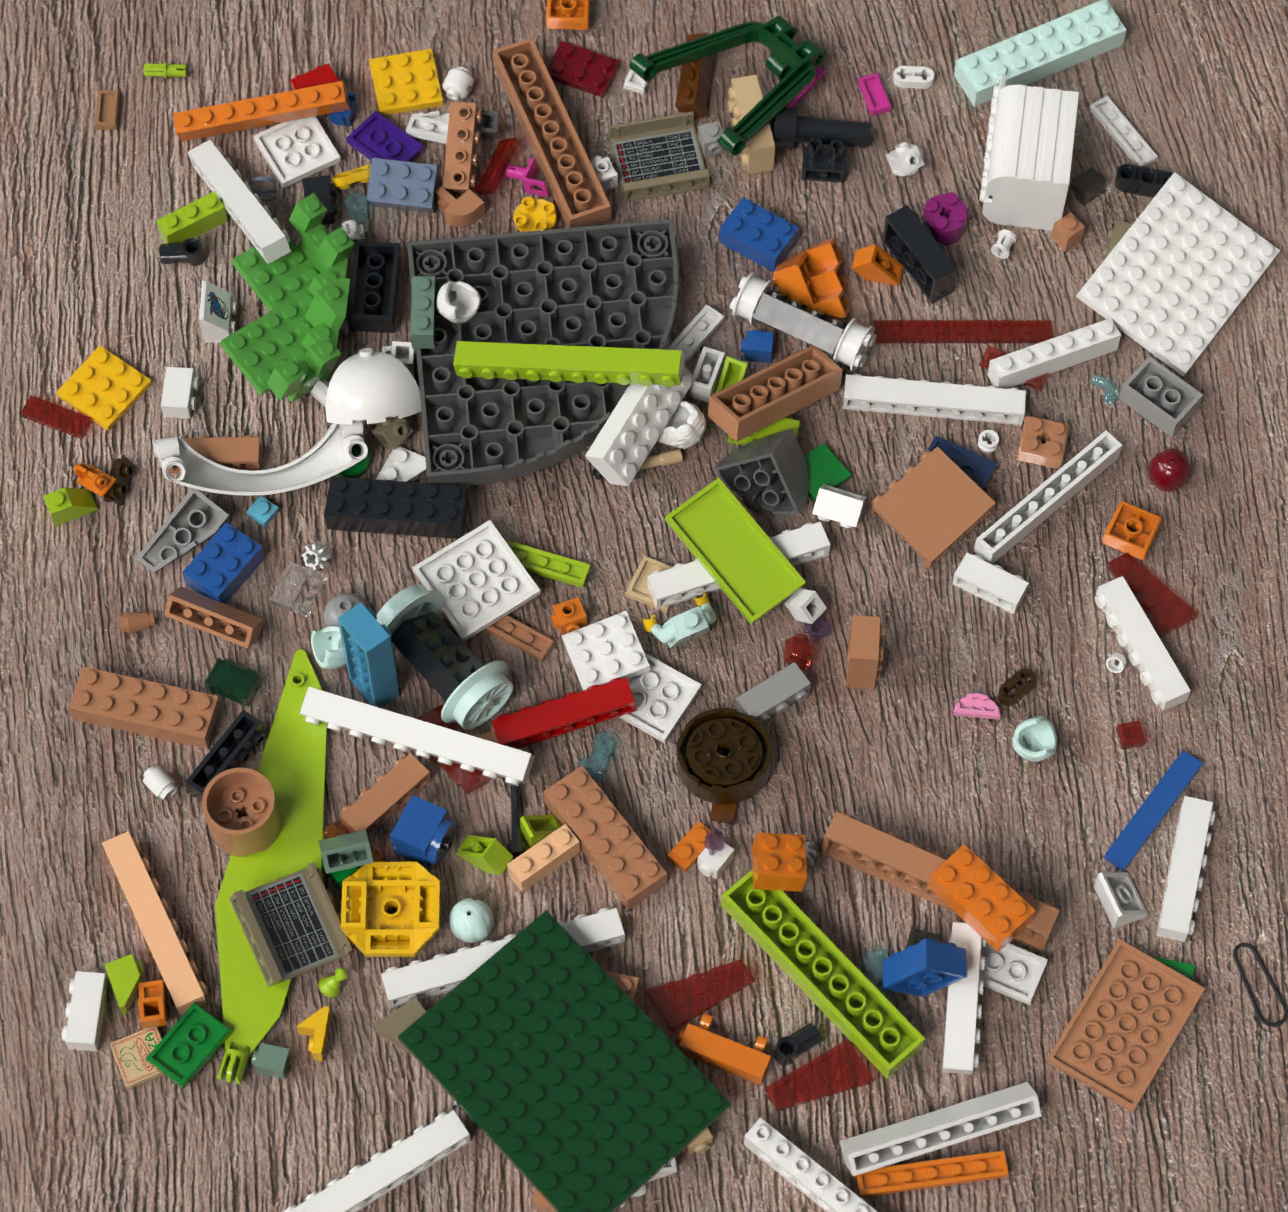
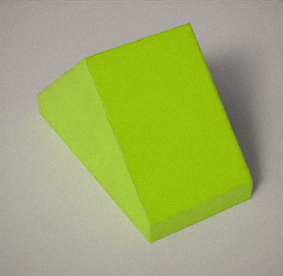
(733, 372)
(538, 827)

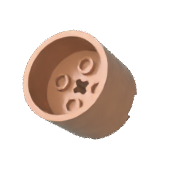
(237, 795)

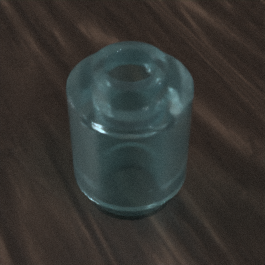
(356, 207)

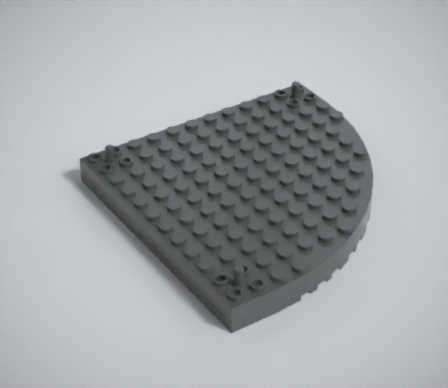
(544, 289)

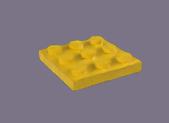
(406, 82)
(104, 388)

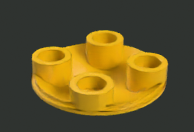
(534, 215)

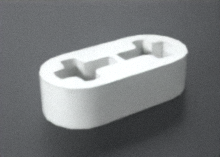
(913, 77)

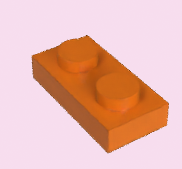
(689, 847)

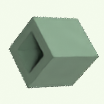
(271, 1060)

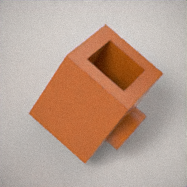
(568, 616)

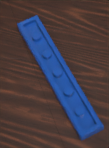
(1153, 810)

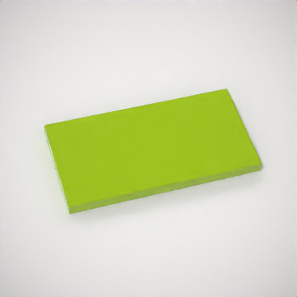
(735, 551)

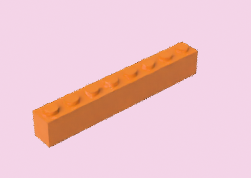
(261, 111)

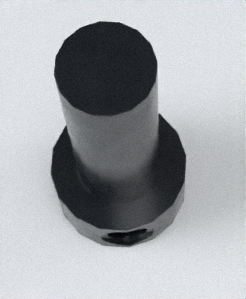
(790, 128)

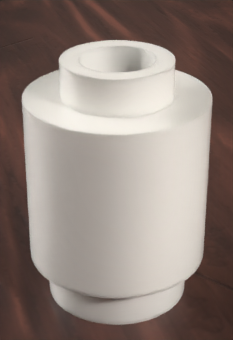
(160, 783)

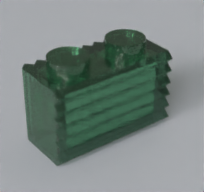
(233, 682)

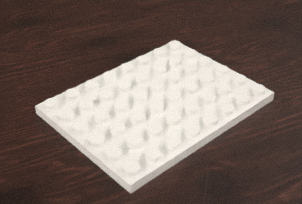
(1178, 274)

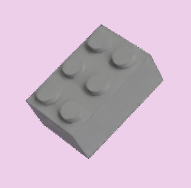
(1160, 396)

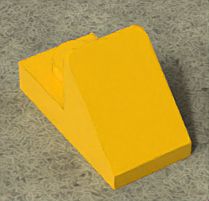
(317, 1026)

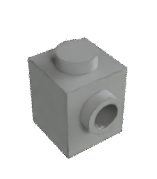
(708, 138)

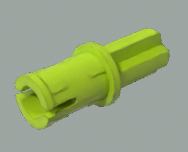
(165, 70)

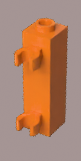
(724, 1053)

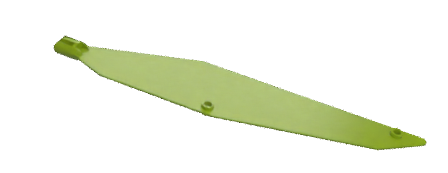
(296, 770)

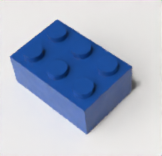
(758, 234)
(223, 564)
(924, 968)

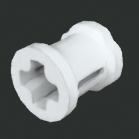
(1003, 244)

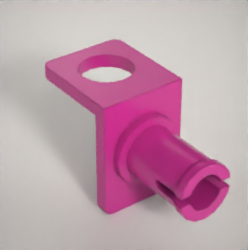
(528, 177)

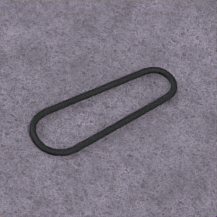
(1269, 979)

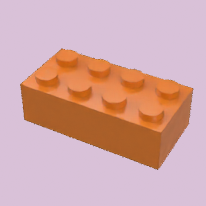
(981, 898)

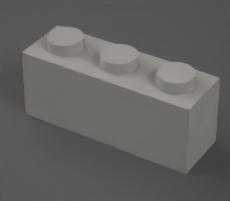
(775, 694)

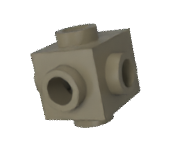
(393, 432)

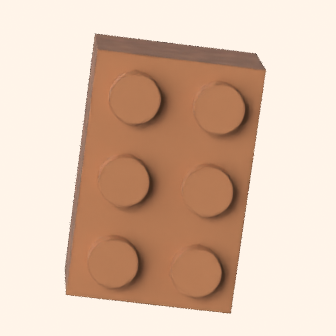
(864, 652)

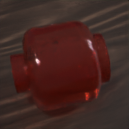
(799, 650)

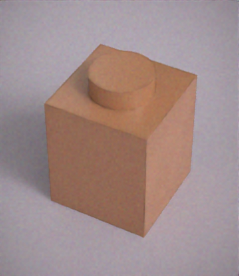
(1068, 232)

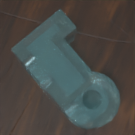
(600, 756)
(873, 968)

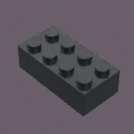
(920, 253)
(374, 287)

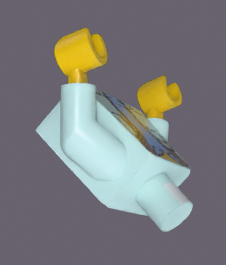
(685, 625)

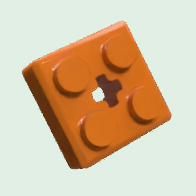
(568, 14)
(1119, 534)

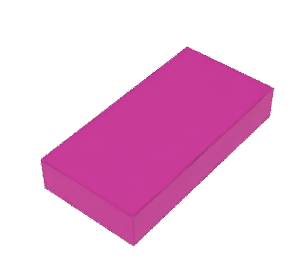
(874, 94)

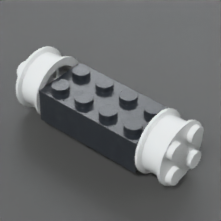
(846, 341)

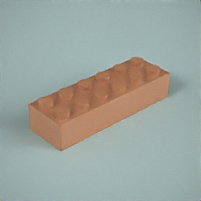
(774, 393)
(145, 707)
(605, 837)

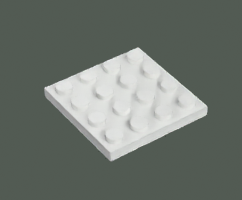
(477, 579)

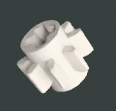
(354, 231)
(316, 555)

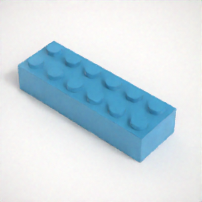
(369, 655)

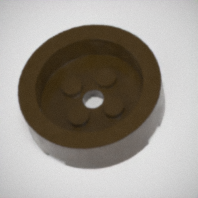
(720, 777)

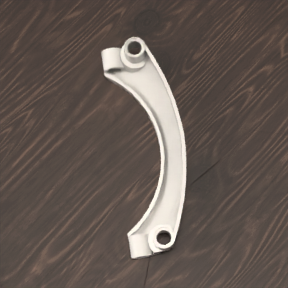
(321, 462)

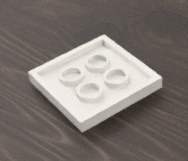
(296, 149)
(606, 651)
(660, 699)

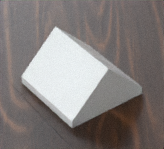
(1119, 898)

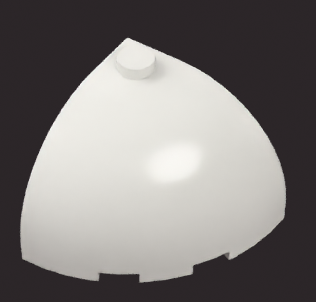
(371, 389)

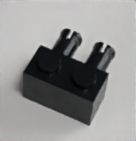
(824, 163)

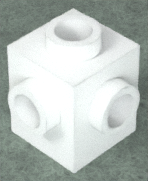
(905, 159)

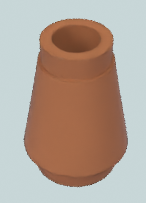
(135, 621)

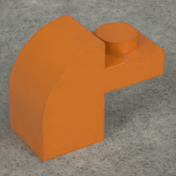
(152, 1004)

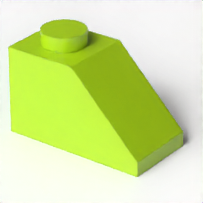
(69, 504)
(485, 854)
(124, 978)

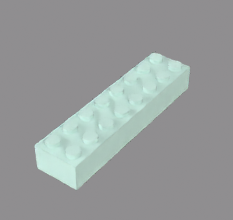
(1041, 51)

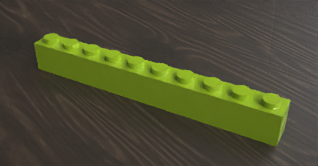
(569, 363)

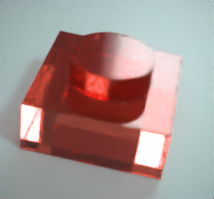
(1130, 735)

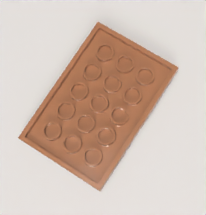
(1125, 1025)

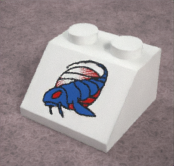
(216, 313)

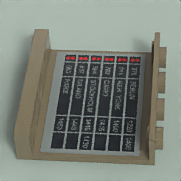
(658, 157)
(291, 925)

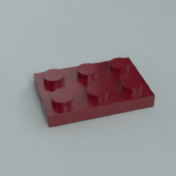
(583, 69)

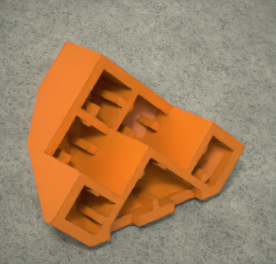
(815, 279)

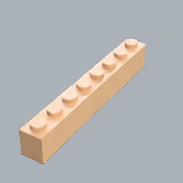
(154, 923)

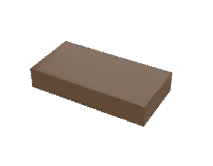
(107, 110)

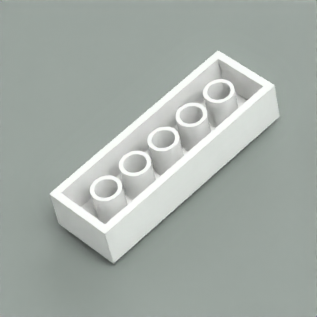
(635, 429)

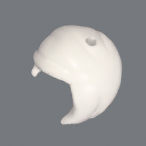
(458, 301)

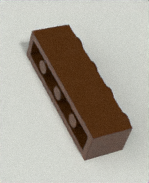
(695, 84)

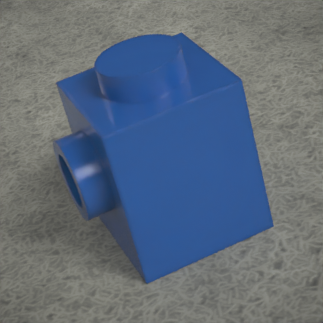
(757, 346)

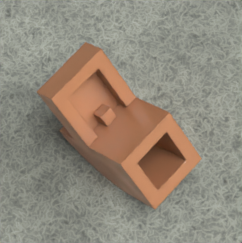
(460, 211)

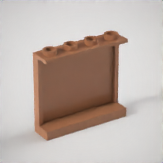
(933, 506)

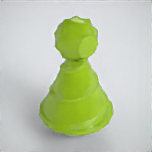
(331, 984)

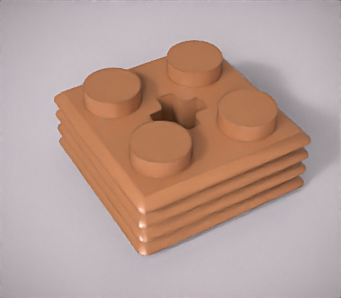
(1038, 430)

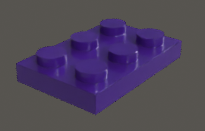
(384, 140)

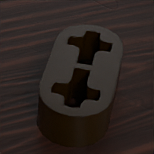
(1013, 683)

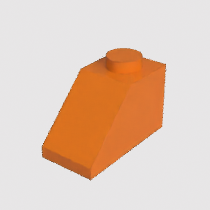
(877, 265)

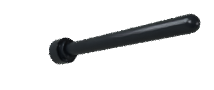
(516, 845)

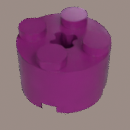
(945, 218)

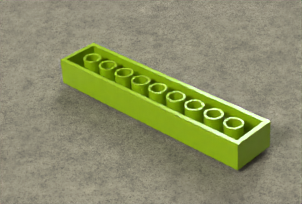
(824, 975)

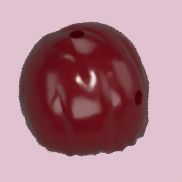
(1168, 475)

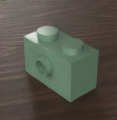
(346, 851)

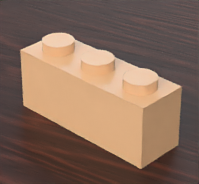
(543, 858)

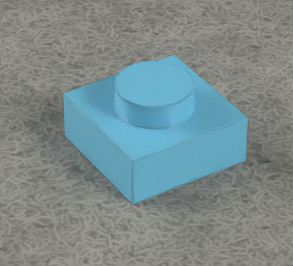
(262, 511)

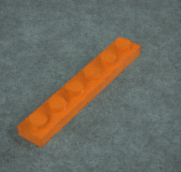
(932, 1174)

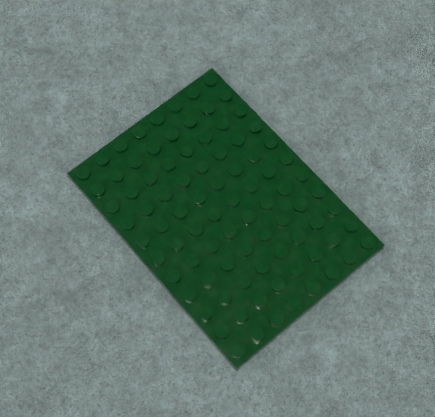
(564, 1071)

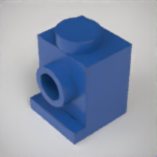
(345, 117)

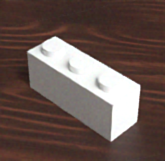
(990, 583)
(85, 1011)

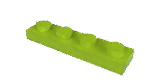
(551, 565)

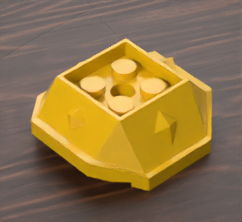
(388, 885)

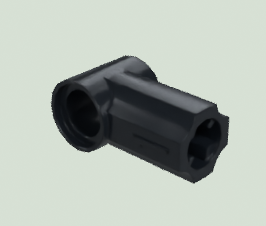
(182, 252)
(798, 1043)

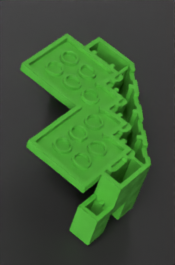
(306, 304)

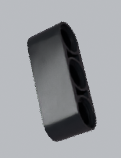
(1136, 177)

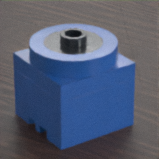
(423, 833)

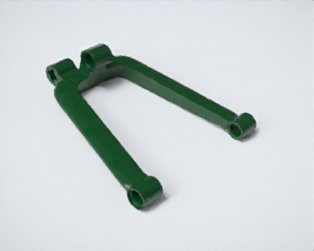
(788, 61)

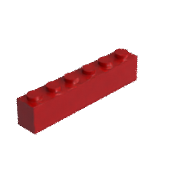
(565, 714)

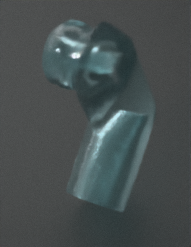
(1108, 387)

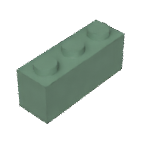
(423, 312)

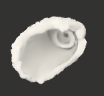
(684, 427)

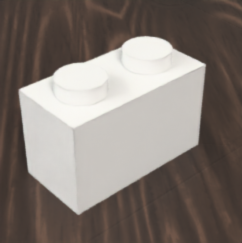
(707, 374)
(178, 392)
(839, 506)

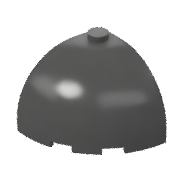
(768, 473)

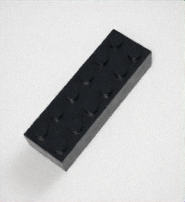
(396, 507)

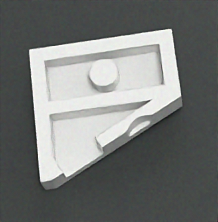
(429, 126)
(402, 466)

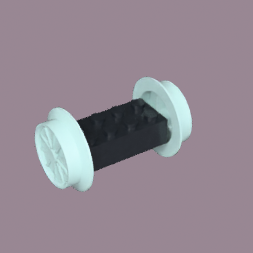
(468, 687)

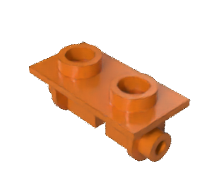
(93, 479)

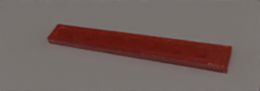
(962, 331)

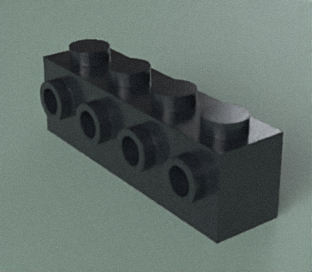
(227, 753)

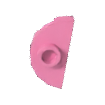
(977, 706)

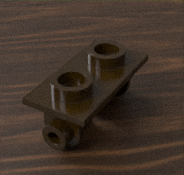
(122, 471)

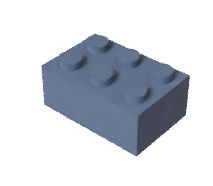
(403, 185)

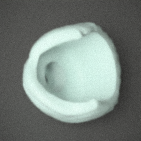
(328, 647)
(1035, 739)
(475, 926)

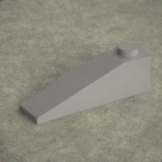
(186, 527)

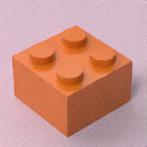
(779, 862)

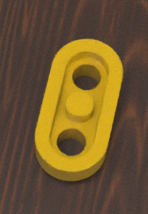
(344, 179)

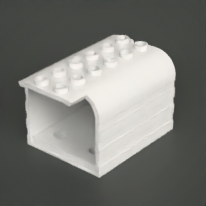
(1028, 155)

